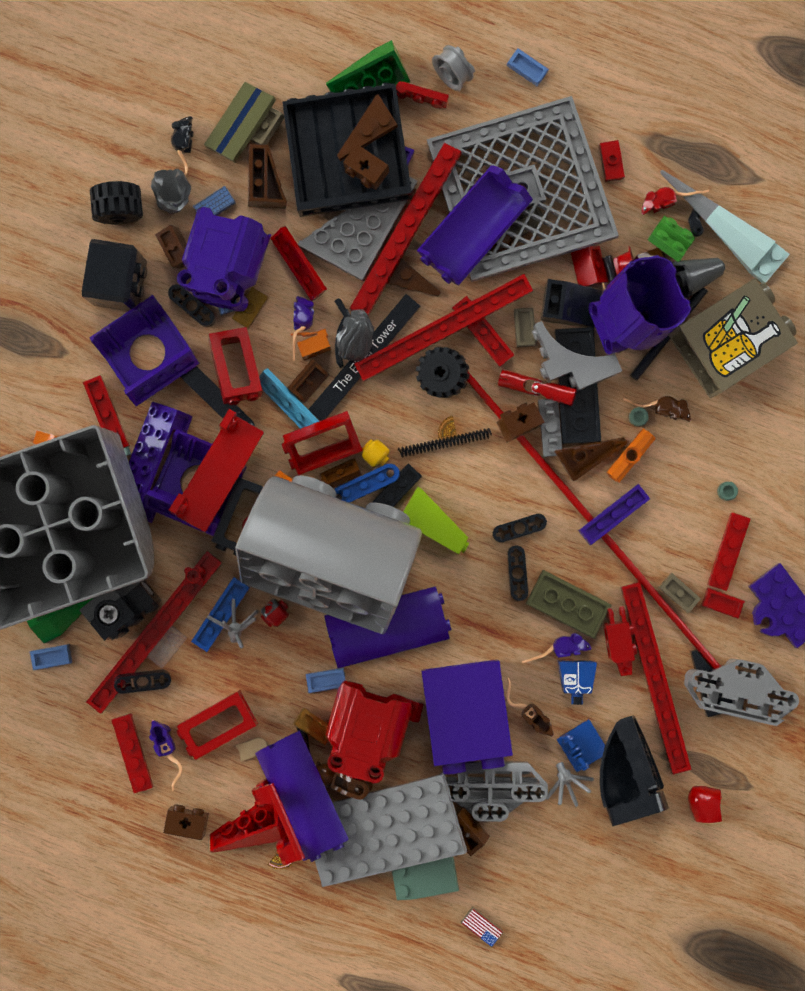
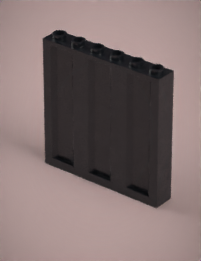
(316, 134)

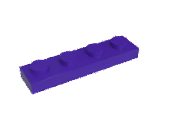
(614, 514)

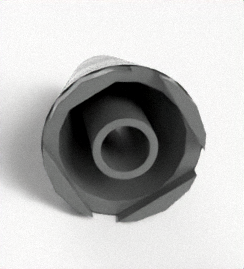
(697, 273)

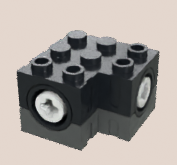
(119, 609)

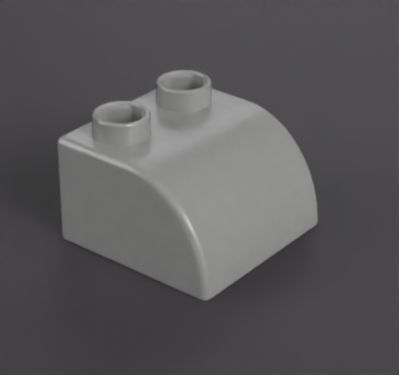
(69, 524)
(327, 551)

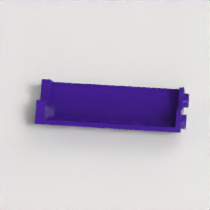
(474, 225)
(414, 624)
(303, 795)

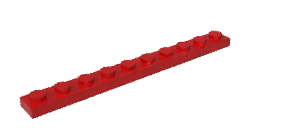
(406, 229)
(444, 327)
(152, 634)
(656, 678)

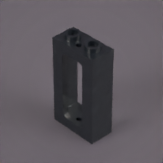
(219, 535)

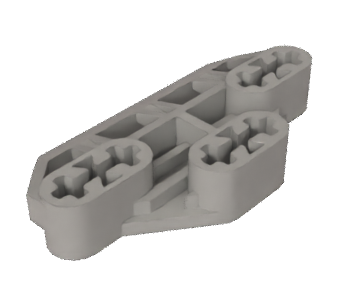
(739, 686)
(496, 790)

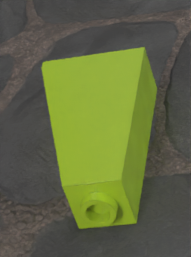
(434, 522)

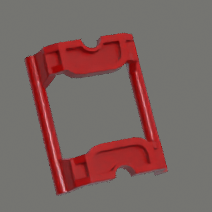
(288, 846)

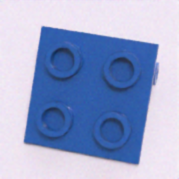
(582, 745)

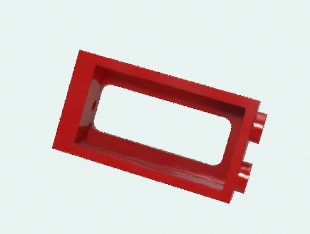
(229, 394)
(324, 455)
(235, 699)

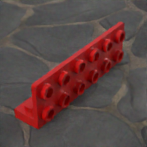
(217, 472)

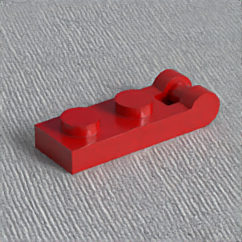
(422, 95)

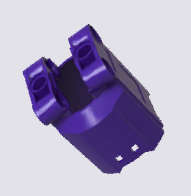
(223, 259)
(639, 306)

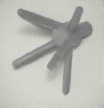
(235, 629)
(565, 778)

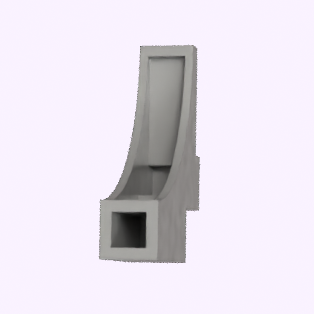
(561, 362)

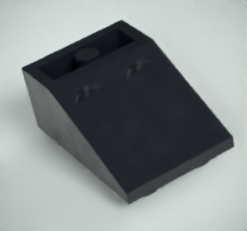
(568, 303)

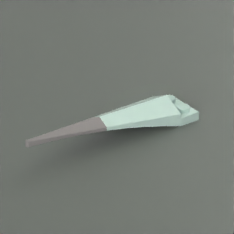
(750, 246)

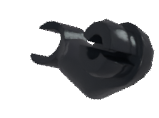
(695, 224)

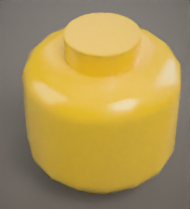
(375, 453)

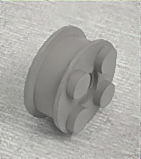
(453, 67)

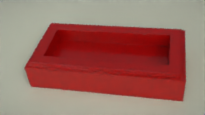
(723, 603)

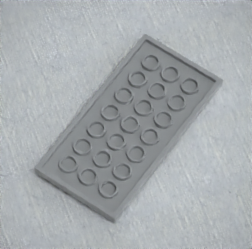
(394, 831)

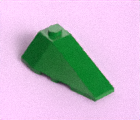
(373, 69)
(55, 623)

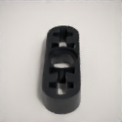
(184, 293)
(531, 519)
(510, 568)
(128, 687)

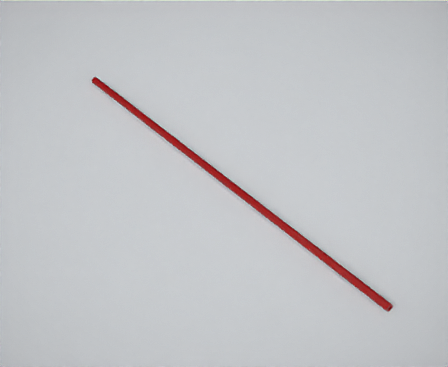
(606, 538)

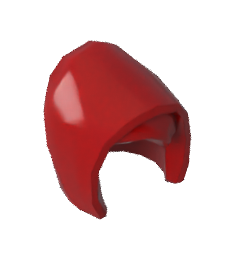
(705, 804)

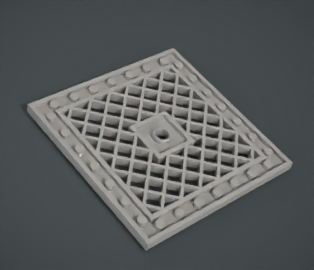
(581, 159)

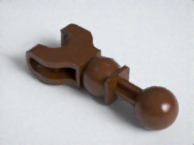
(342, 783)

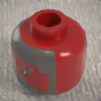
(274, 612)

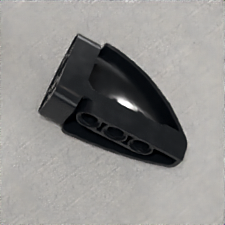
(630, 775)

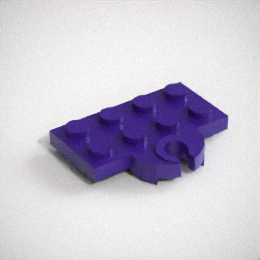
(780, 603)

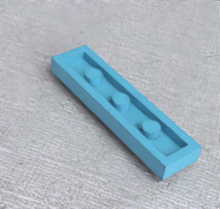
(286, 400)

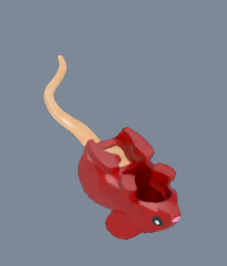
(663, 198)

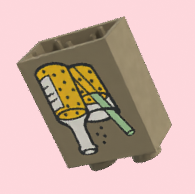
(734, 337)

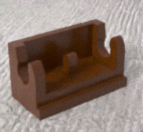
(172, 245)
(308, 381)

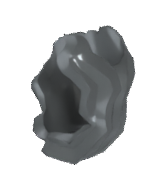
(171, 190)
(356, 337)

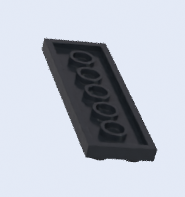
(581, 420)

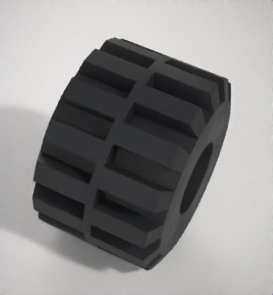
(116, 202)
(452, 380)

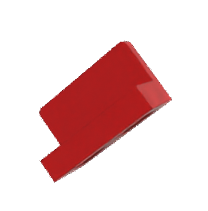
(589, 266)

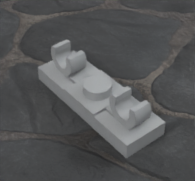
(551, 428)

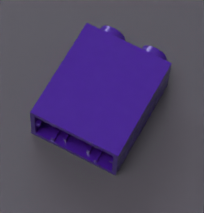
(467, 715)

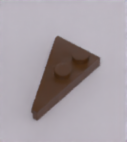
(372, 126)
(410, 279)
(583, 458)

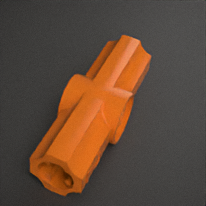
(638, 446)

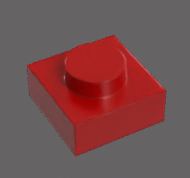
(416, 711)

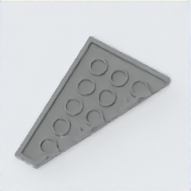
(355, 236)

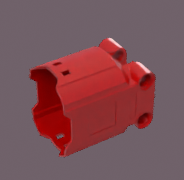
(366, 731)

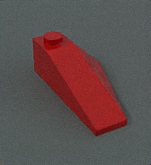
(252, 828)

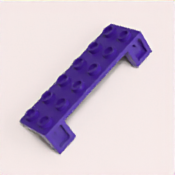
(152, 445)

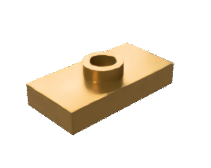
(256, 302)
(311, 726)

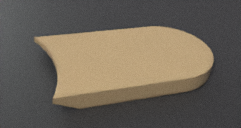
(249, 748)

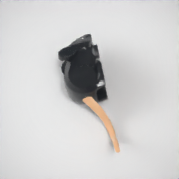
(181, 138)

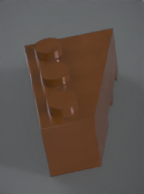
(263, 180)

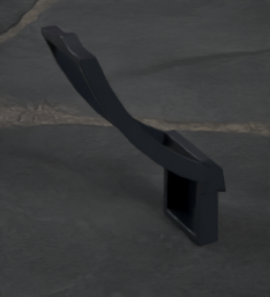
(346, 313)

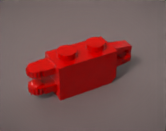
(619, 641)

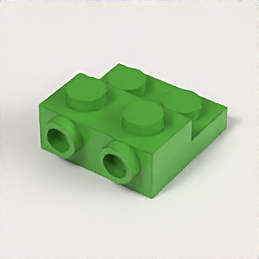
(671, 238)

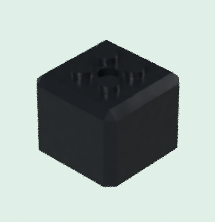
(114, 275)

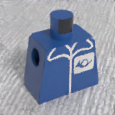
(577, 678)

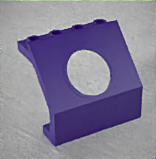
(116, 341)
(184, 453)

